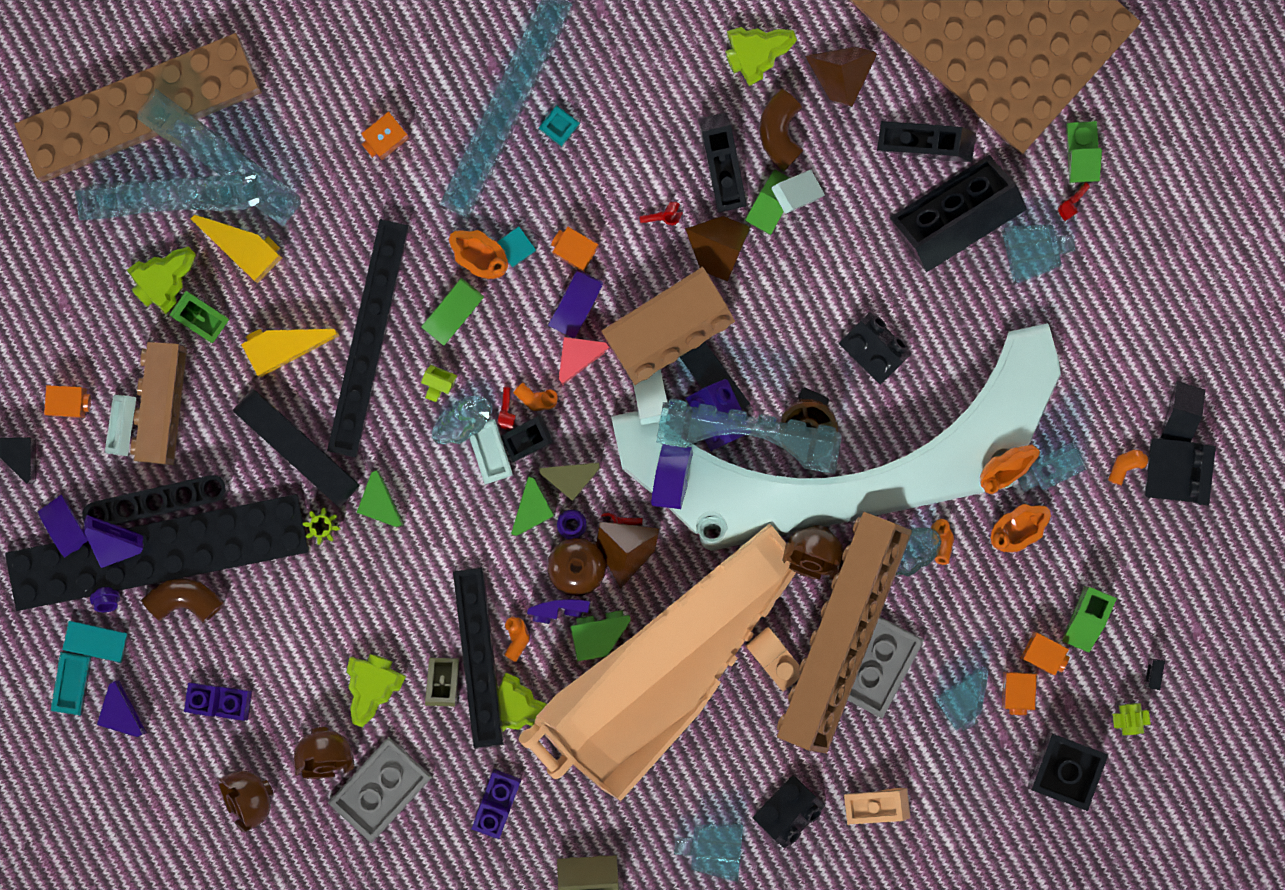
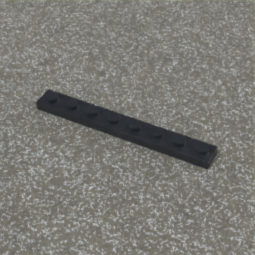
(368, 338)

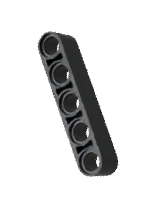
(296, 447)
(170, 500)

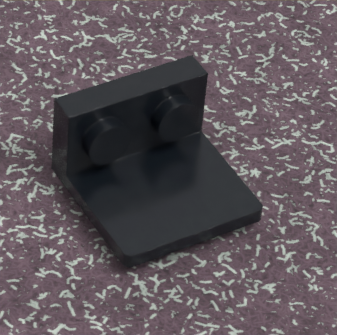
(1180, 471)

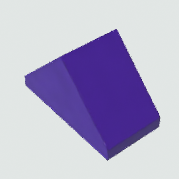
(111, 542)
(119, 712)

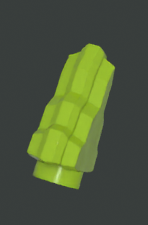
(756, 51)
(161, 278)
(371, 685)
(517, 703)

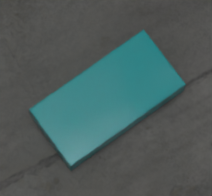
(95, 641)
(70, 683)

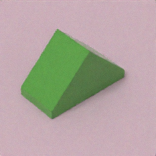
(766, 209)
(199, 317)
(378, 503)
(532, 509)

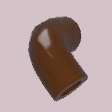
(775, 126)
(183, 594)

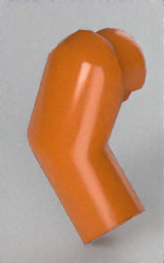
(536, 401)
(1126, 462)
(942, 527)
(519, 637)

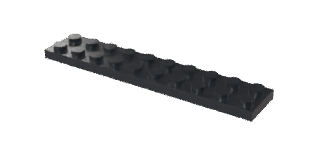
(169, 552)

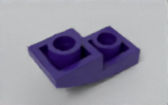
(575, 303)
(671, 476)
(62, 526)
(549, 610)
(217, 701)
(496, 804)

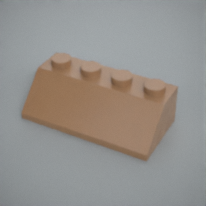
(668, 326)
(159, 404)

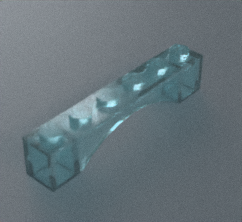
(194, 137)
(193, 193)
(686, 425)

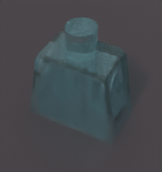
(1034, 250)
(1066, 462)
(713, 849)

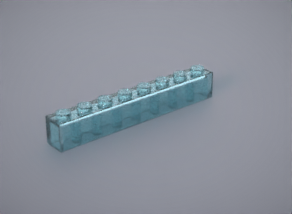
(506, 107)

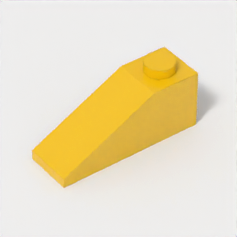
(246, 249)
(279, 347)

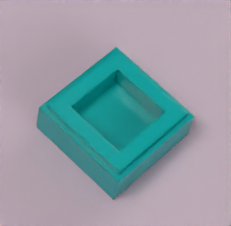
(559, 126)
(516, 246)

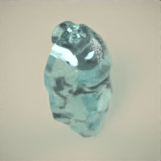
(462, 420)
(920, 551)

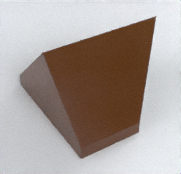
(842, 72)
(717, 245)
(626, 548)

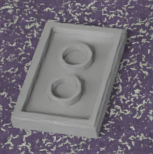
(884, 667)
(380, 789)

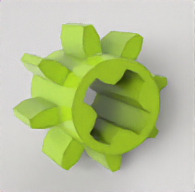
(317, 519)
(1131, 719)

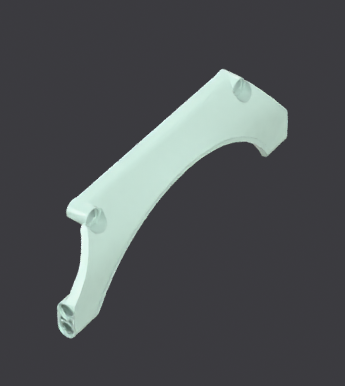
(941, 470)

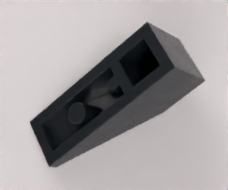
(927, 141)
(722, 162)

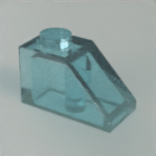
(964, 700)

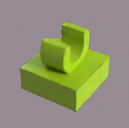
(438, 382)

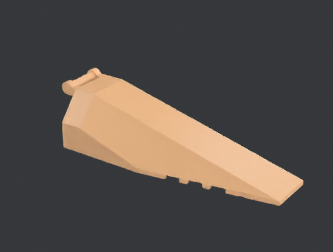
(656, 683)

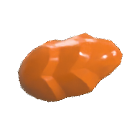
(478, 254)
(1007, 468)
(1020, 527)

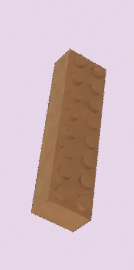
(107, 117)
(843, 633)

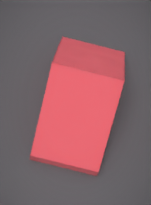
(578, 355)

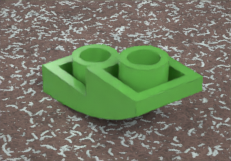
(452, 311)

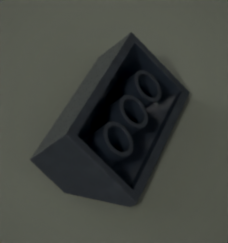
(958, 213)

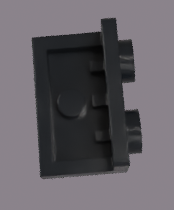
(875, 347)
(789, 812)

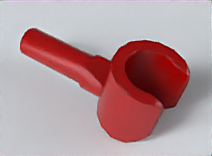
(1068, 208)
(669, 216)
(505, 419)
(627, 521)

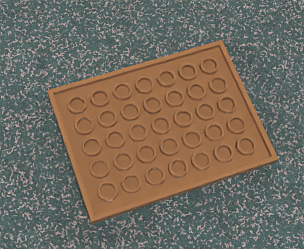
(1007, 57)

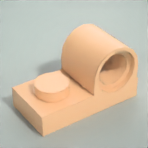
(774, 658)
(877, 806)

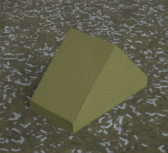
(570, 478)
(442, 682)

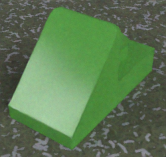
(1083, 152)

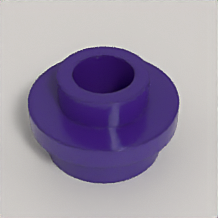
(567, 516)
(105, 599)

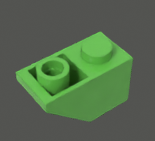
(1088, 618)
(597, 638)

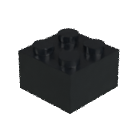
(1067, 771)

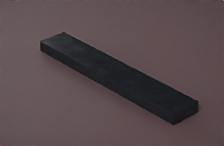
(478, 658)

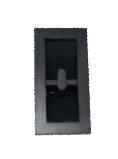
(1183, 412)
(527, 438)
(20, 456)

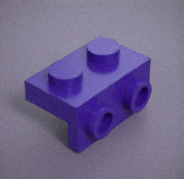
(722, 397)

